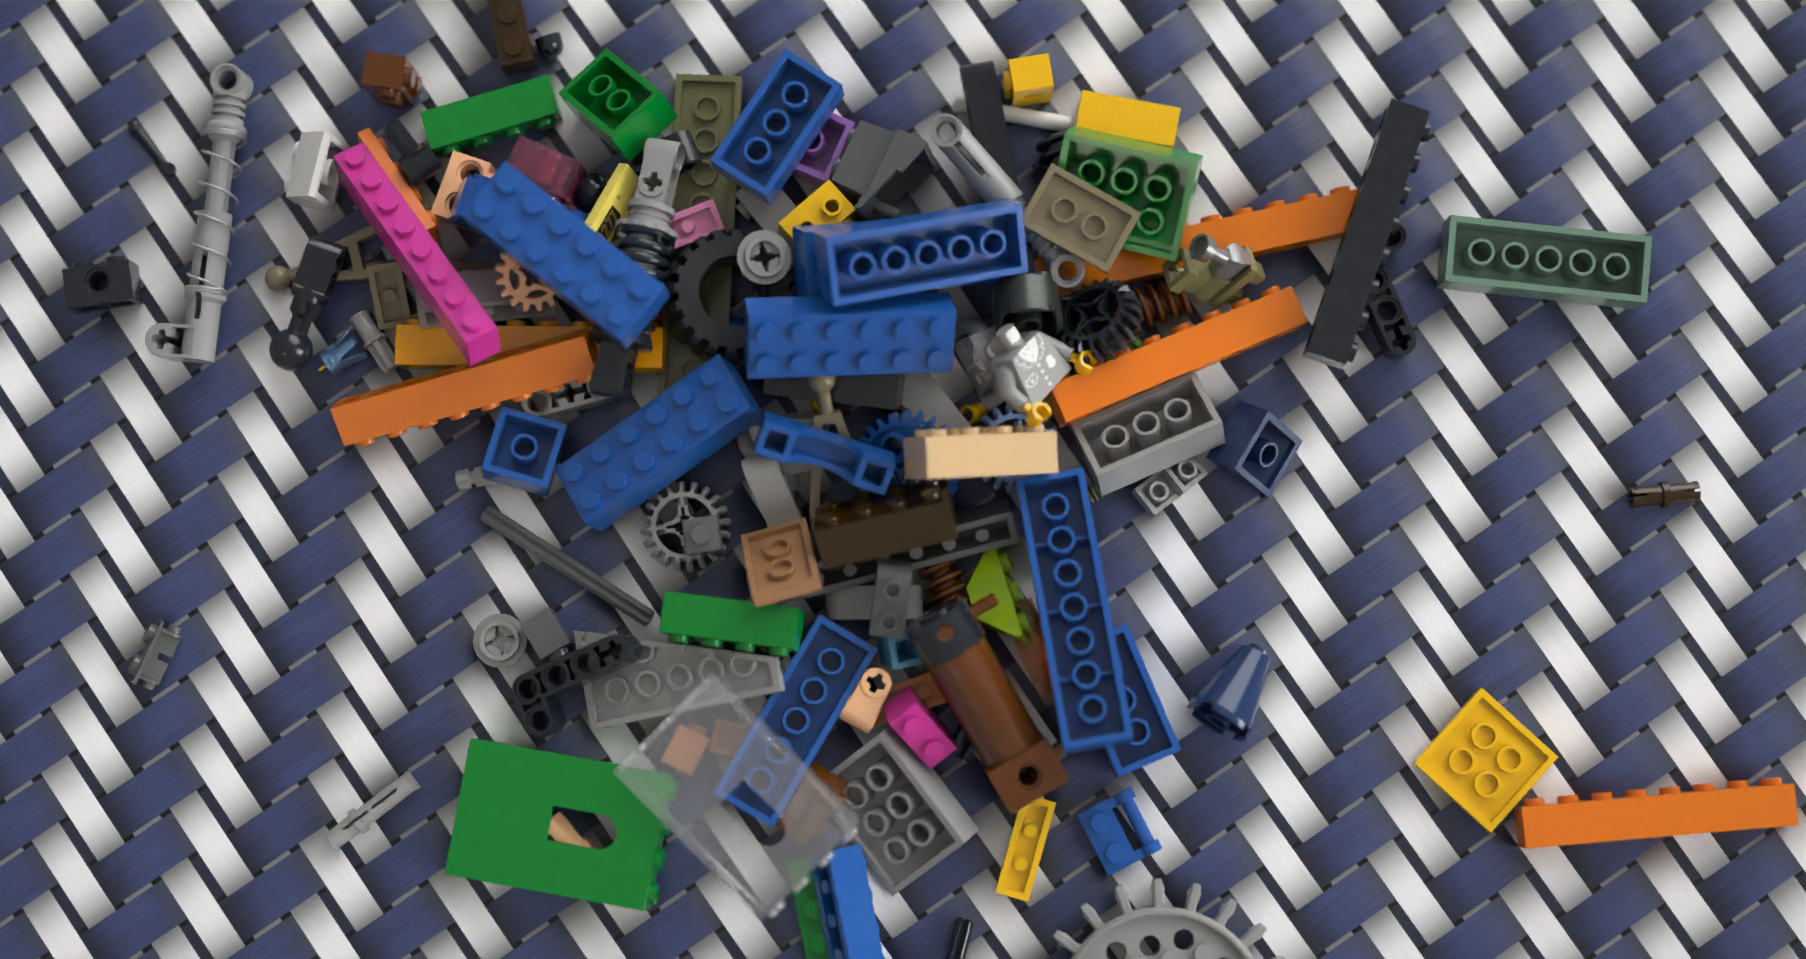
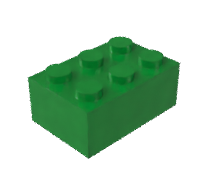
(618, 104)

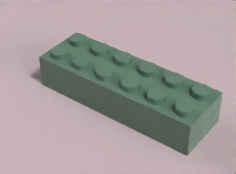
(1544, 262)

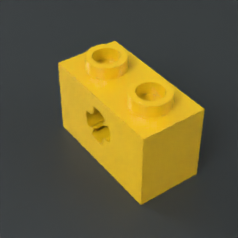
(1028, 80)

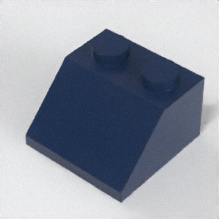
(1255, 448)

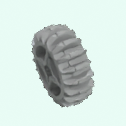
(656, 530)

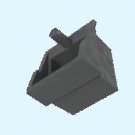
(881, 169)

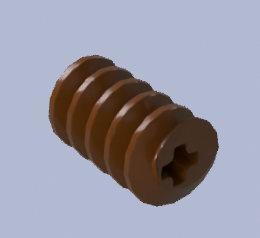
(1161, 302)
(943, 582)

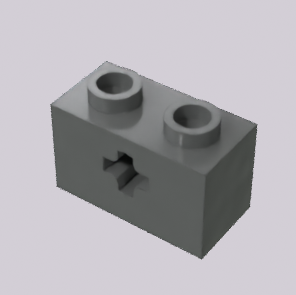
(890, 598)

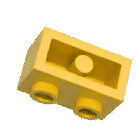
(822, 207)

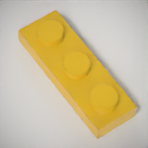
(1025, 849)

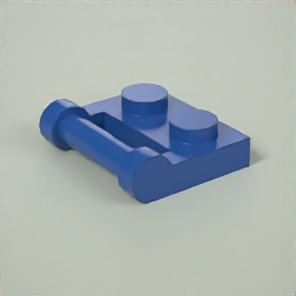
(1108, 836)

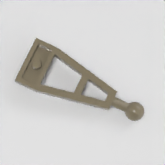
(280, 278)
(390, 291)
(822, 386)

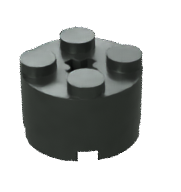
(1028, 303)

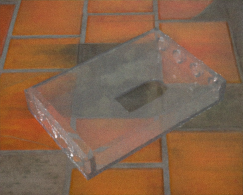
(700, 759)

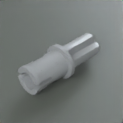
(374, 341)

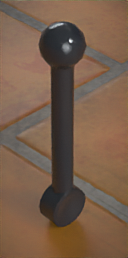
(167, 168)

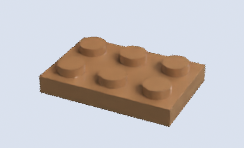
(780, 562)

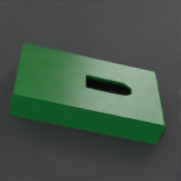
(507, 820)

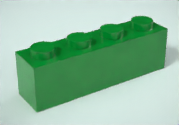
(492, 116)
(731, 622)

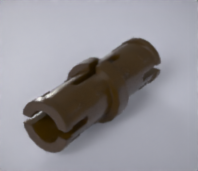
(1663, 494)

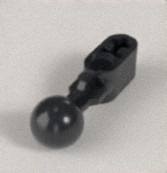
(593, 183)
(311, 289)

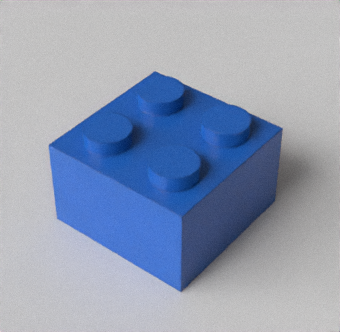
(524, 451)

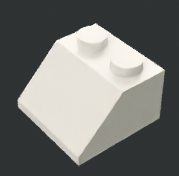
(314, 172)

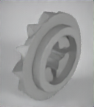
(773, 245)
(487, 631)

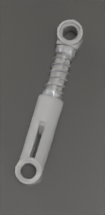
(996, 185)

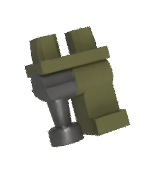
(1216, 279)

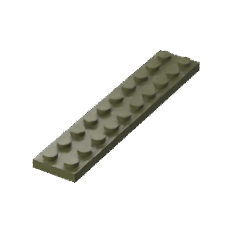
(709, 110)

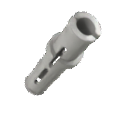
(360, 819)

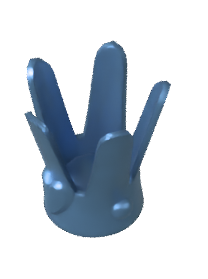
(333, 356)

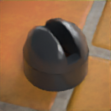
(549, 45)

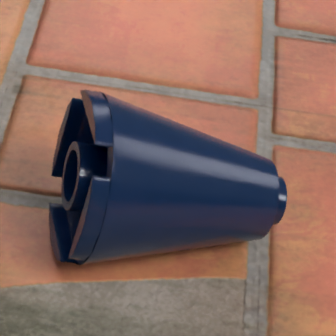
(1233, 693)

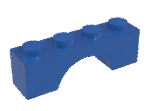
(799, 442)

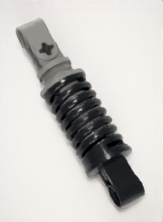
(649, 243)

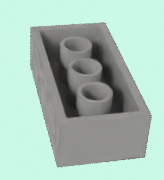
(1148, 433)

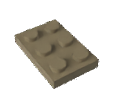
(1079, 218)

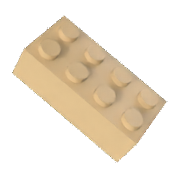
(980, 452)

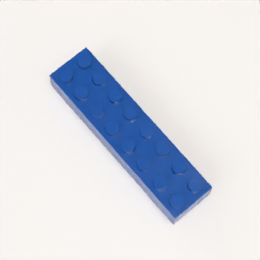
(1074, 611)

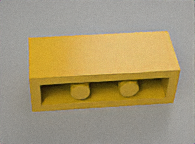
(1128, 118)

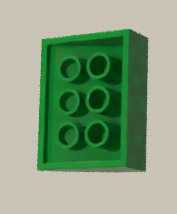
(1141, 175)

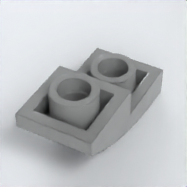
(1168, 485)

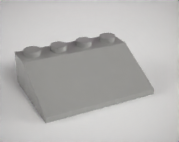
(903, 810)

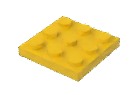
(1485, 760)

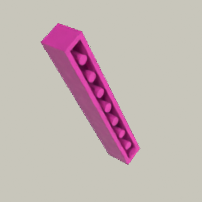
(417, 254)

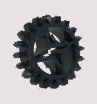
(1101, 319)

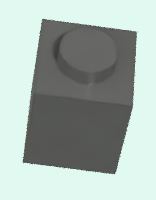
(703, 535)
(547, 635)

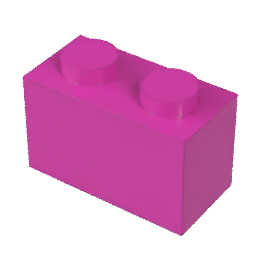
(919, 727)

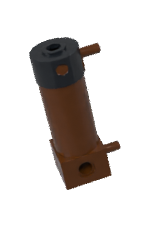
(985, 702)

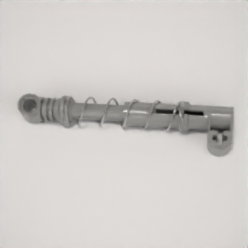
(213, 230)

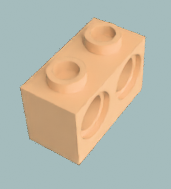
(455, 173)

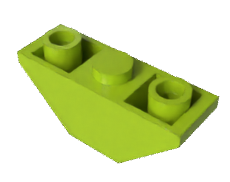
(994, 577)

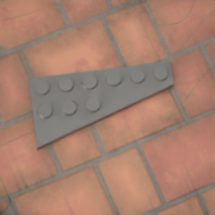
(667, 676)

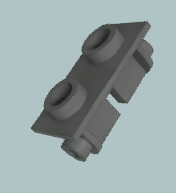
(157, 641)

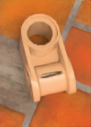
(864, 704)

